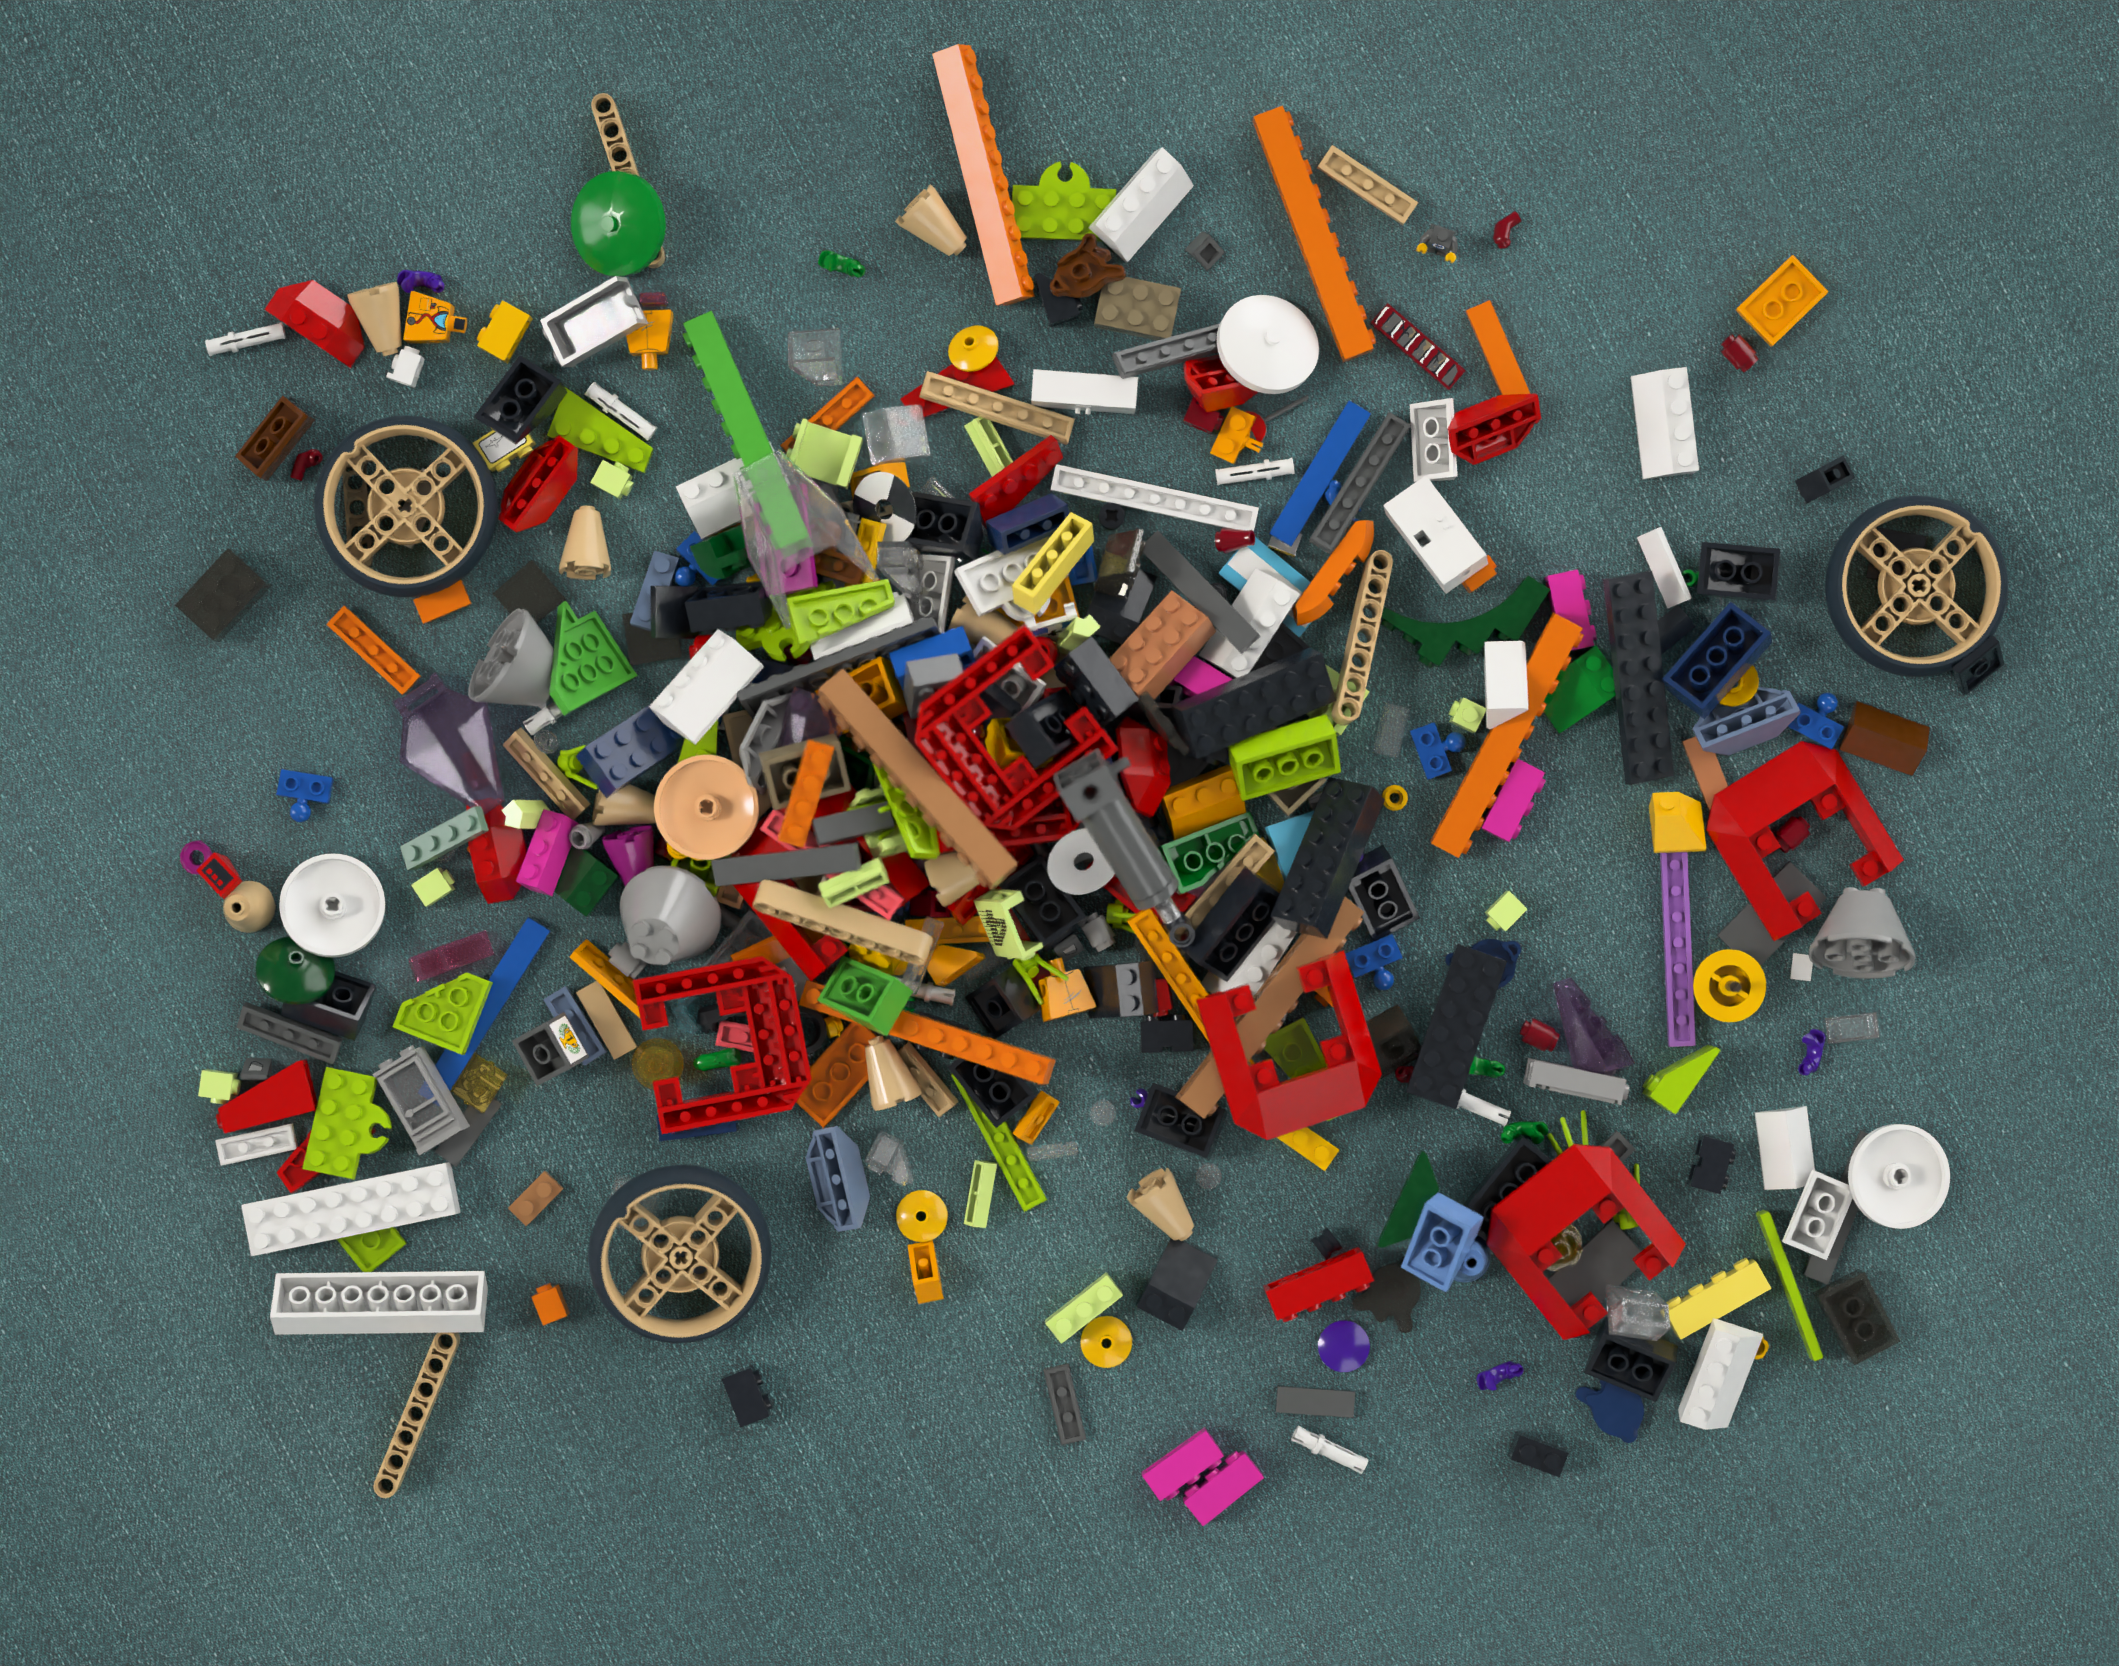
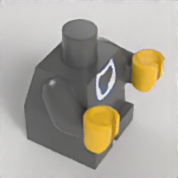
(1439, 240)

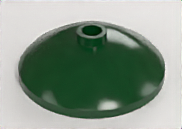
(290, 980)

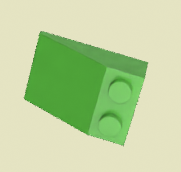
(865, 995)

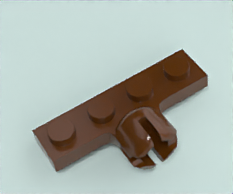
(837, 567)

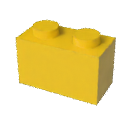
(504, 331)

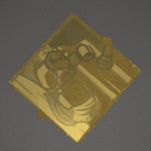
(479, 1083)

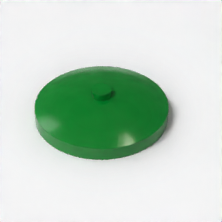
(618, 223)

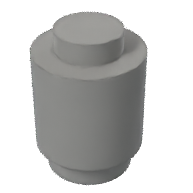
(1098, 932)
(624, 961)

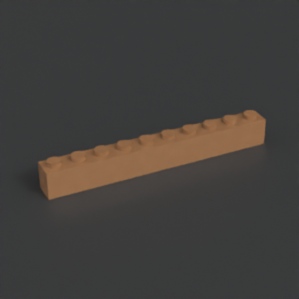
(917, 780)
(1272, 1002)

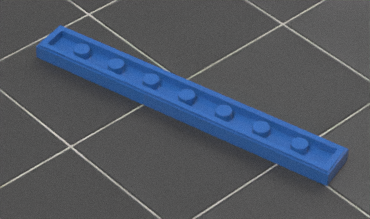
(504, 980)

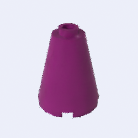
(630, 851)

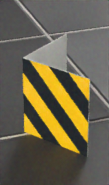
(1279, 546)

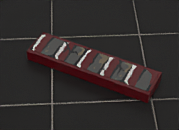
(1417, 347)

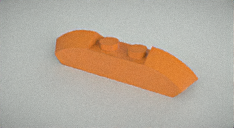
(1315, 599)

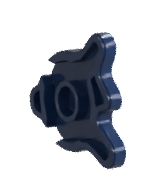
(1504, 950)
(1614, 1410)

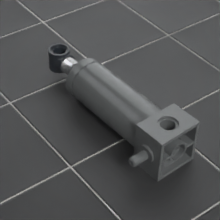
(1097, 800)

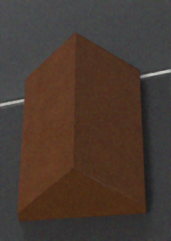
(274, 438)
(1885, 738)

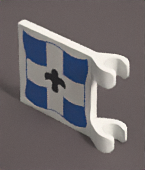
(1053, 627)

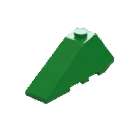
(1205, 852)

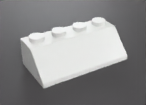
(1142, 204)
(1664, 423)
(713, 499)
(1264, 605)
(858, 633)
(706, 686)
(1257, 965)
(1719, 1375)

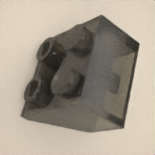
(1120, 563)

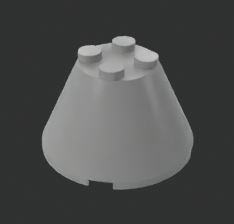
(516, 665)
(668, 915)
(1862, 937)

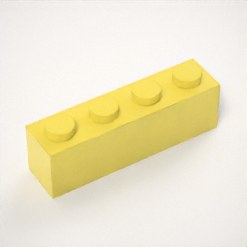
(1053, 563)
(1717, 1297)

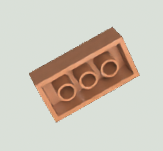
(1162, 645)

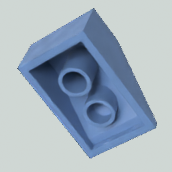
(1441, 1241)

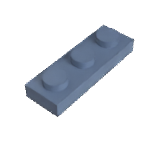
(661, 573)
(563, 1001)

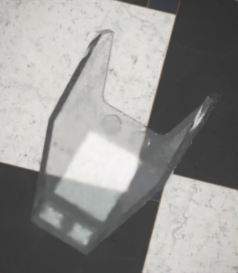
(789, 521)

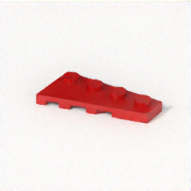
(1016, 480)

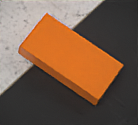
(442, 603)

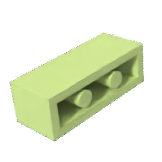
(1083, 1307)

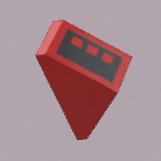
(220, 874)

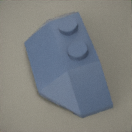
(1744, 726)
(838, 1178)

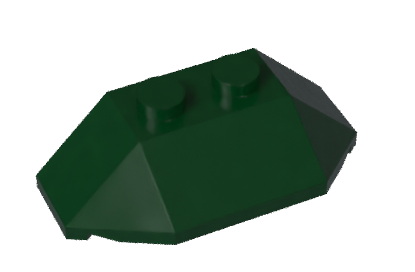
(1417, 1190)

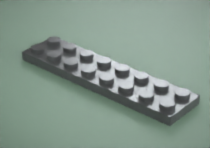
(814, 675)

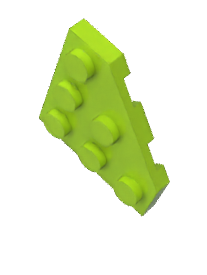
(446, 1013)

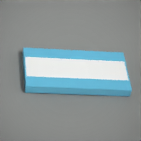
(1260, 557)

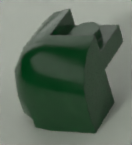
(723, 553)

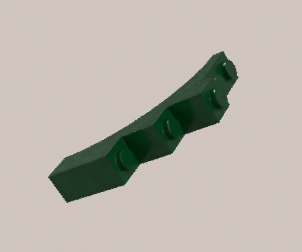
(1437, 639)

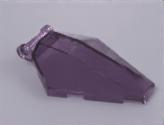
(451, 744)

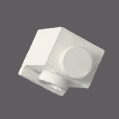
(406, 367)

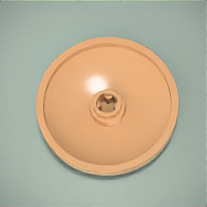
(706, 807)

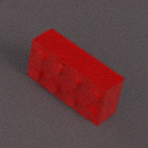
(1318, 1284)

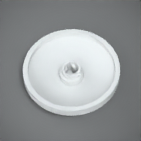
(1267, 344)
(332, 905)
(1899, 1176)

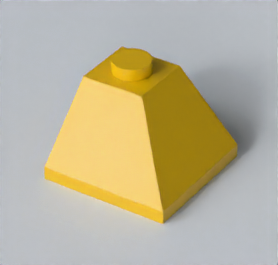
(1676, 823)

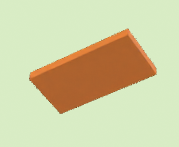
(837, 1074)

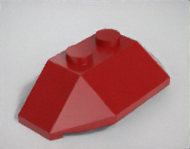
(320, 318)
(1214, 385)
(1493, 426)
(539, 485)
(1149, 769)
(498, 857)

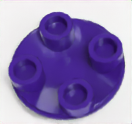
(1343, 1346)

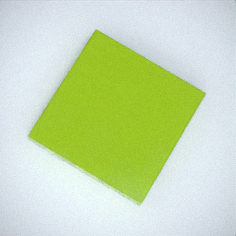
(373, 1247)

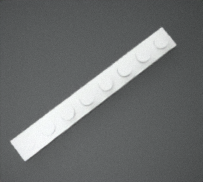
(1153, 498)

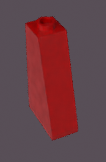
(276, 1098)

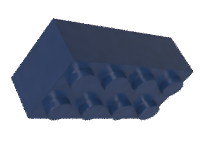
(1717, 660)
(629, 751)

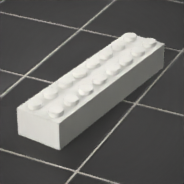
(351, 1209)
(379, 1302)

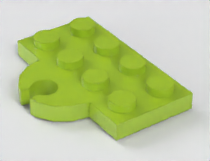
(1057, 207)
(773, 634)
(344, 1124)

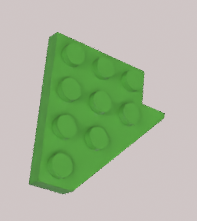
(585, 661)

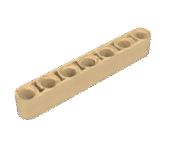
(616, 144)
(1354, 646)
(843, 922)
(412, 1424)

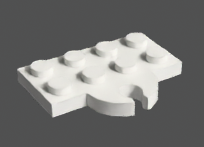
(991, 578)

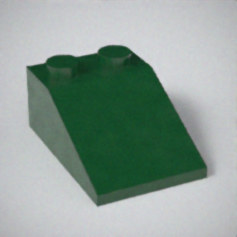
(585, 880)

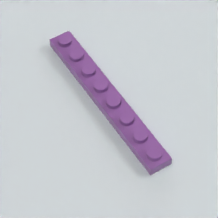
(1677, 949)

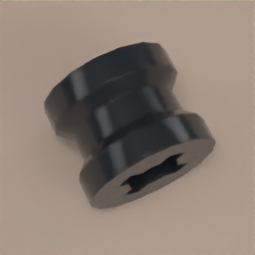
(1113, 519)
(1326, 1243)

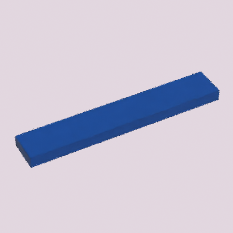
(1319, 473)

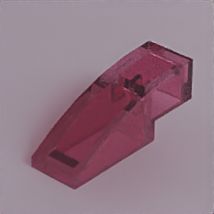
(451, 956)

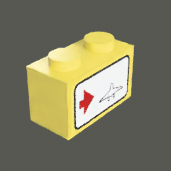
(499, 451)

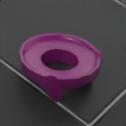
(186, 855)

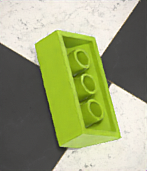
(1285, 757)

